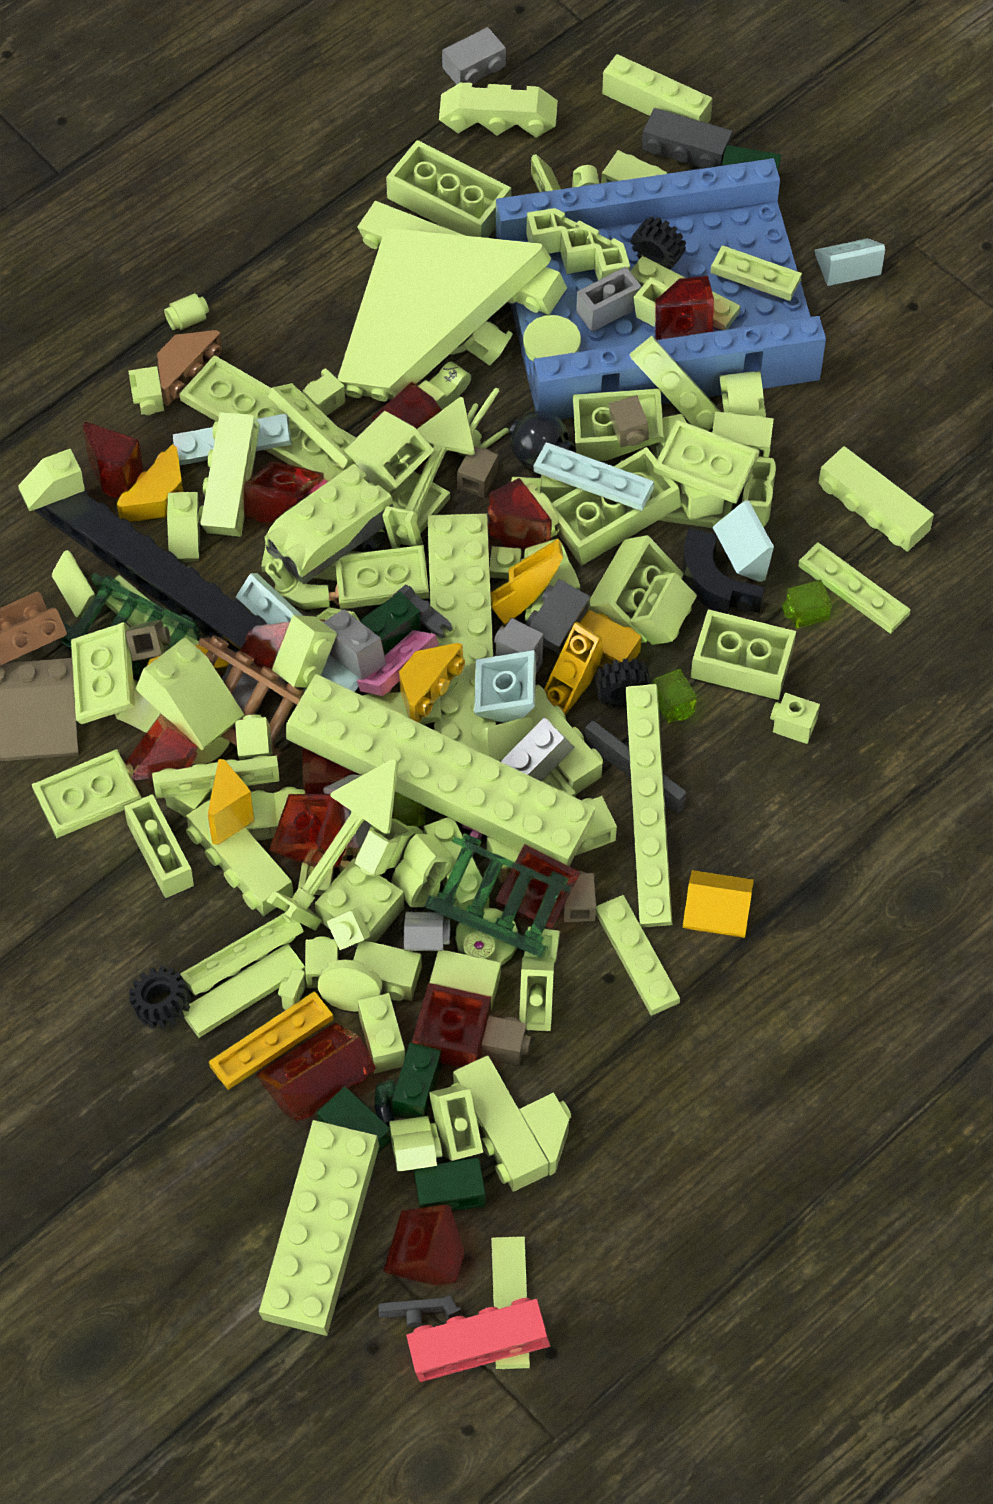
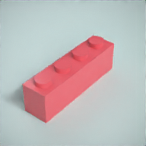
(477, 1339)

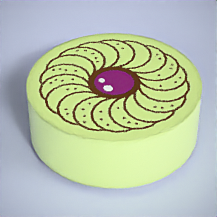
(479, 945)

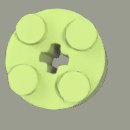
(743, 393)

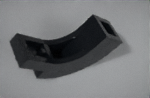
(709, 584)

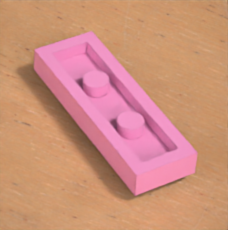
(388, 676)

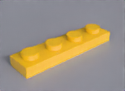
(271, 1040)

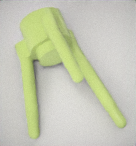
(476, 436)

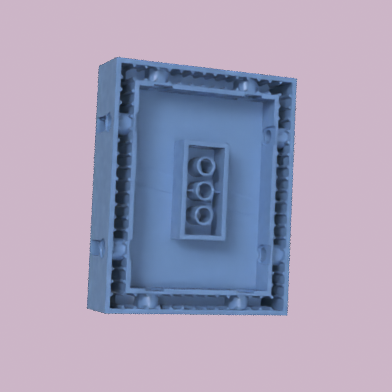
(710, 209)

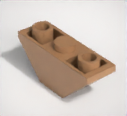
(183, 359)

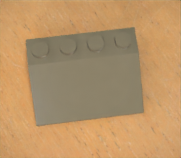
(37, 710)

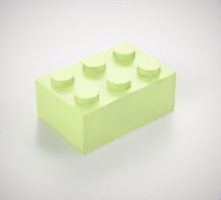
(743, 654)

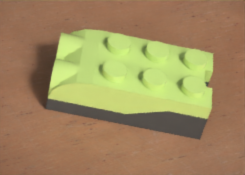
(328, 524)

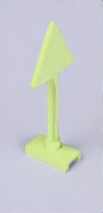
(443, 432)
(369, 800)

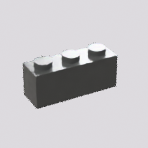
(685, 139)

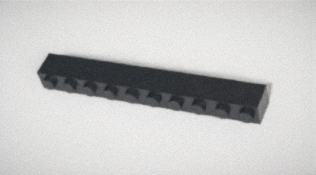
(151, 568)

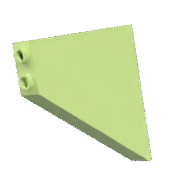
(426, 301)

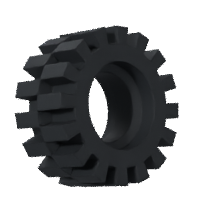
(658, 242)
(614, 679)
(152, 985)

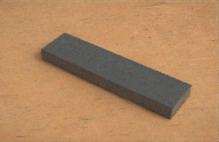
(619, 756)

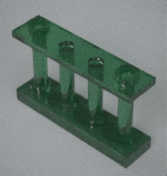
(108, 587)
(474, 915)

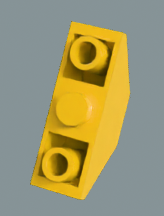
(150, 493)
(574, 667)
(428, 677)

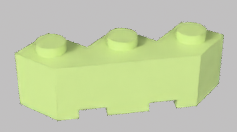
(498, 108)
(579, 243)

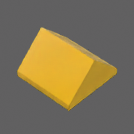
(229, 804)
(718, 903)

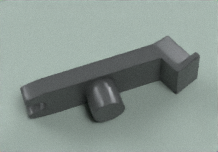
(428, 615)
(417, 1308)

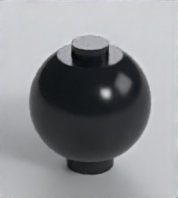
(532, 433)

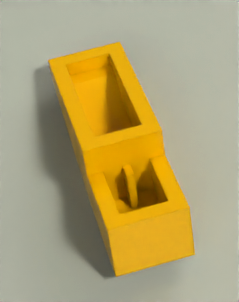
(526, 581)

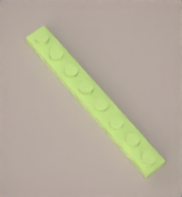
(648, 806)

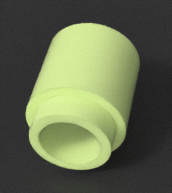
(186, 312)

